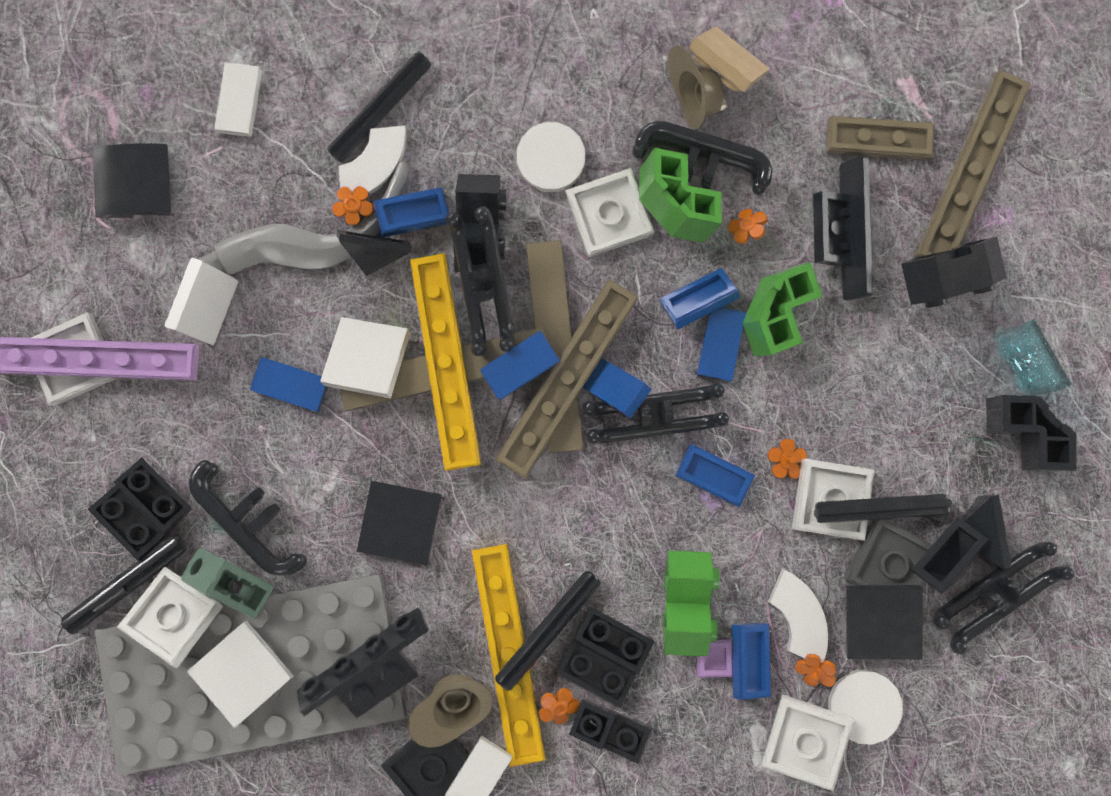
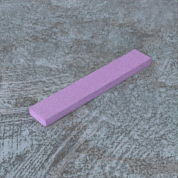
(98, 358)

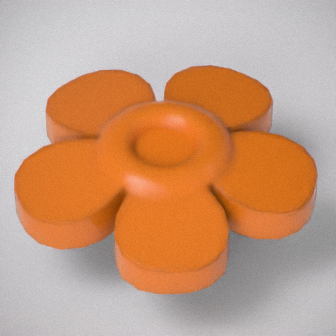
(352, 205)
(748, 226)
(786, 459)
(816, 671)
(558, 706)

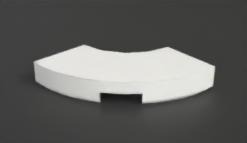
(377, 161)
(803, 615)

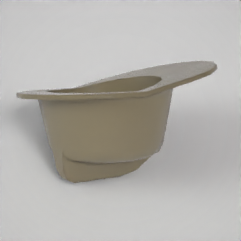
(697, 88)
(449, 711)

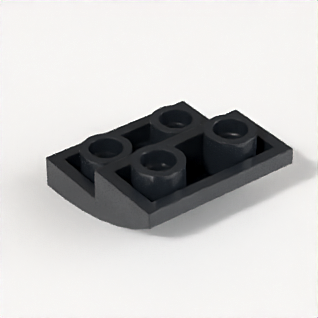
(131, 180)
(140, 509)
(604, 657)

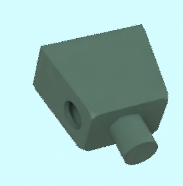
(215, 575)

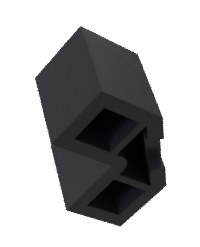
(475, 192)
(953, 272)
(1045, 439)

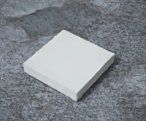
(609, 212)
(201, 302)
(365, 357)
(63, 388)
(830, 482)
(170, 617)
(240, 673)
(807, 742)

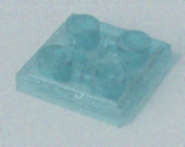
(1031, 359)

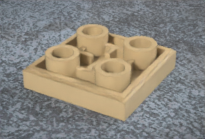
(728, 58)

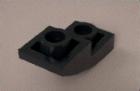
(611, 731)

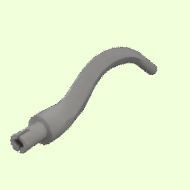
(292, 245)

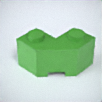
(679, 208)
(769, 319)
(687, 614)

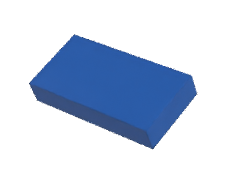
(411, 212)
(699, 298)
(721, 344)
(520, 365)
(289, 384)
(616, 388)
(714, 475)
(751, 661)

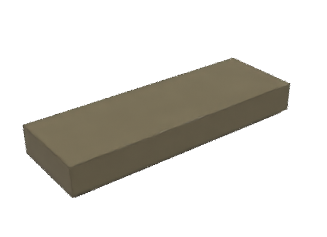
(879, 138)

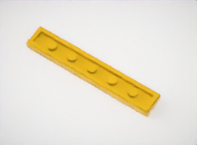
(445, 362)
(504, 638)

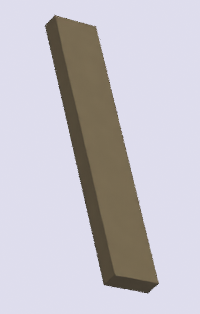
(974, 164)
(552, 313)
(414, 374)
(567, 378)

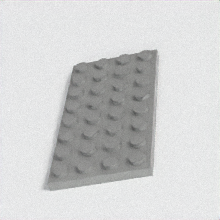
(168, 720)

